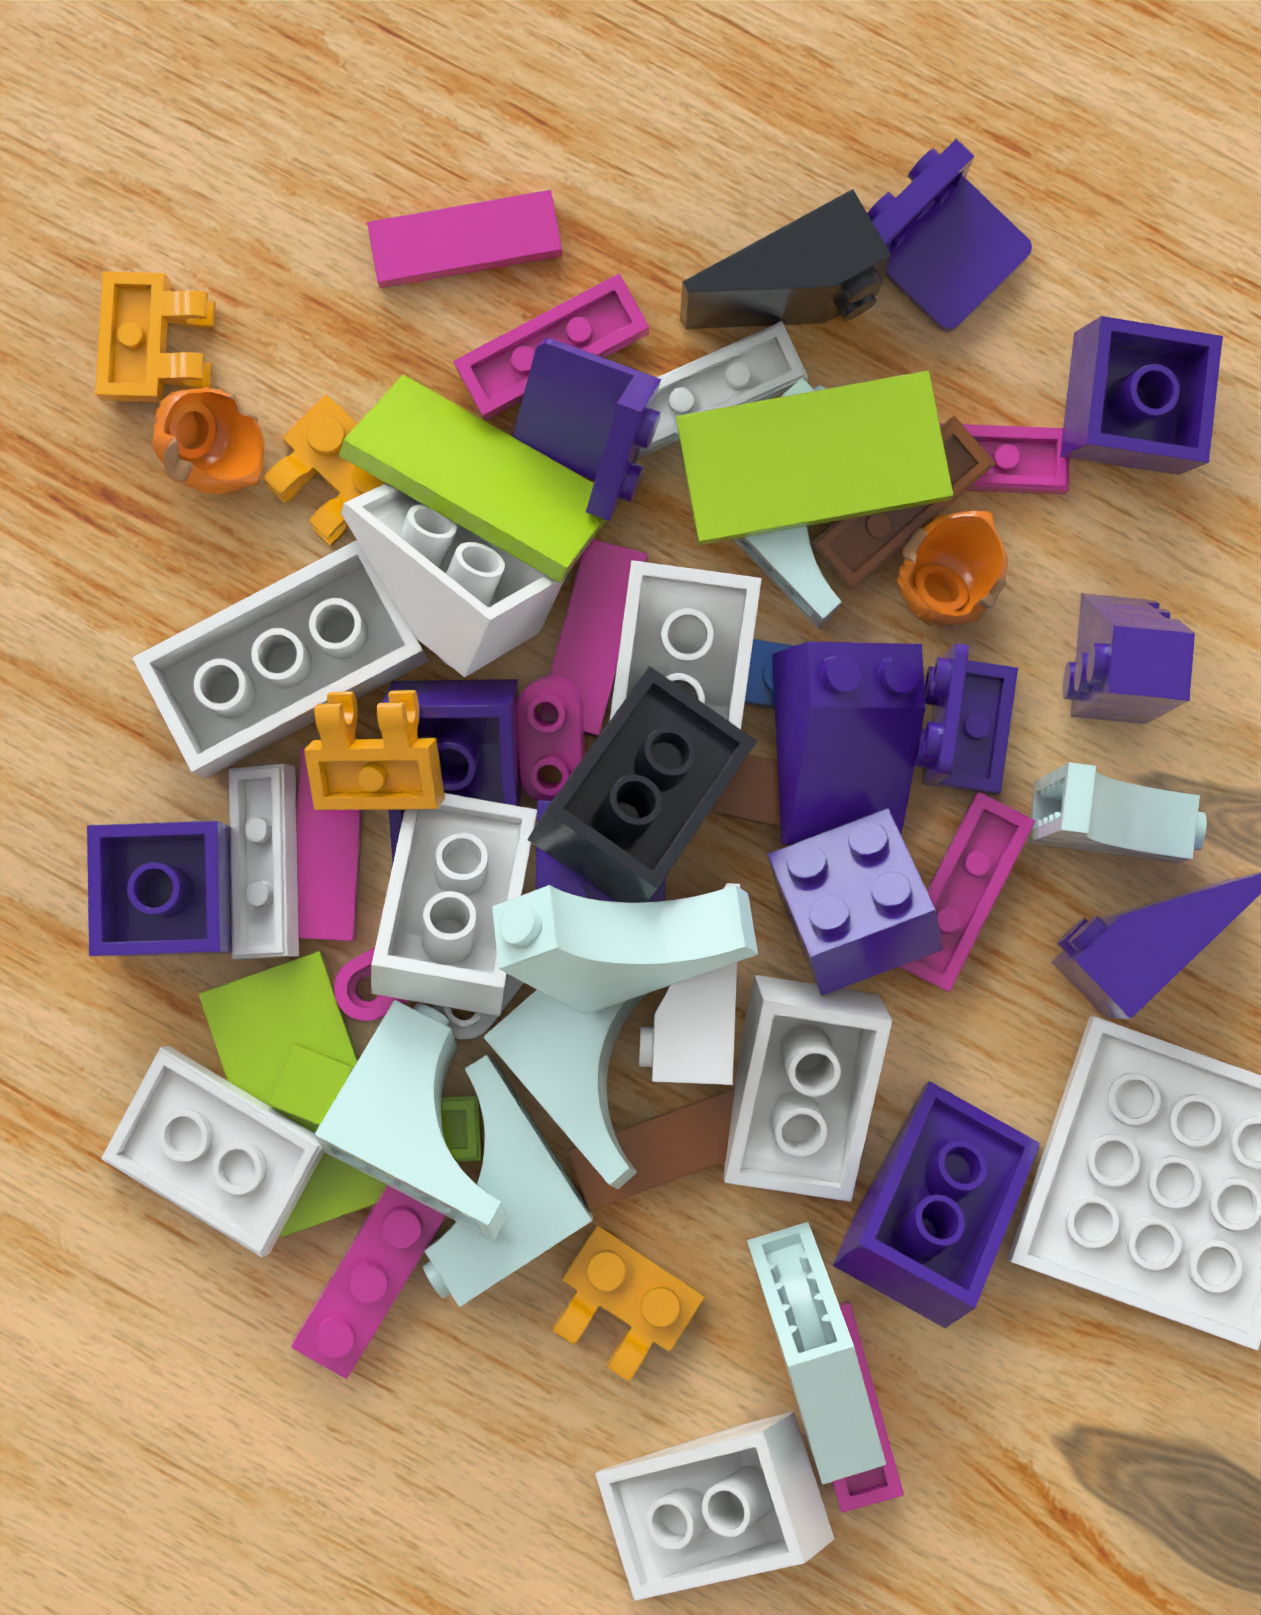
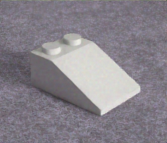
(448, 583)
(692, 631)
(439, 901)
(693, 1030)
(805, 1087)
(716, 1508)

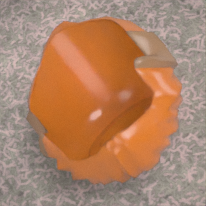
(208, 441)
(953, 568)

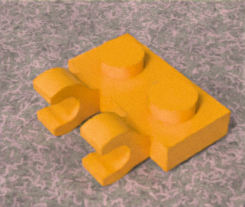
(134, 337)
(316, 450)
(373, 772)
(633, 1290)

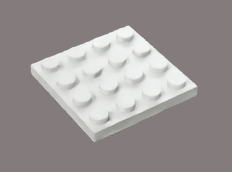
(1153, 1184)

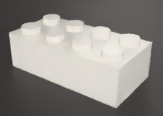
(275, 656)

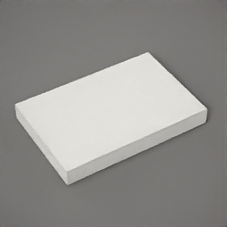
(214, 1151)

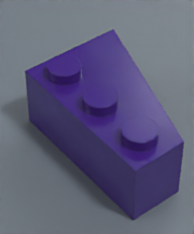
(1128, 661)

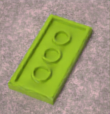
(813, 458)
(476, 476)
(253, 1032)

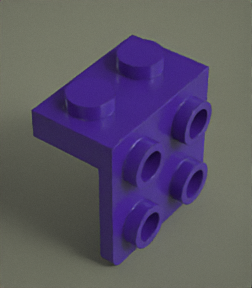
(947, 239)
(589, 419)
(968, 724)

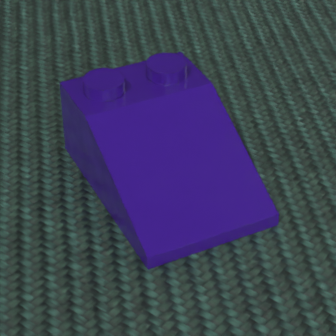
(845, 732)
(473, 735)
(1136, 952)
(938, 1207)

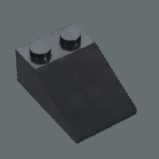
(796, 275)
(642, 790)

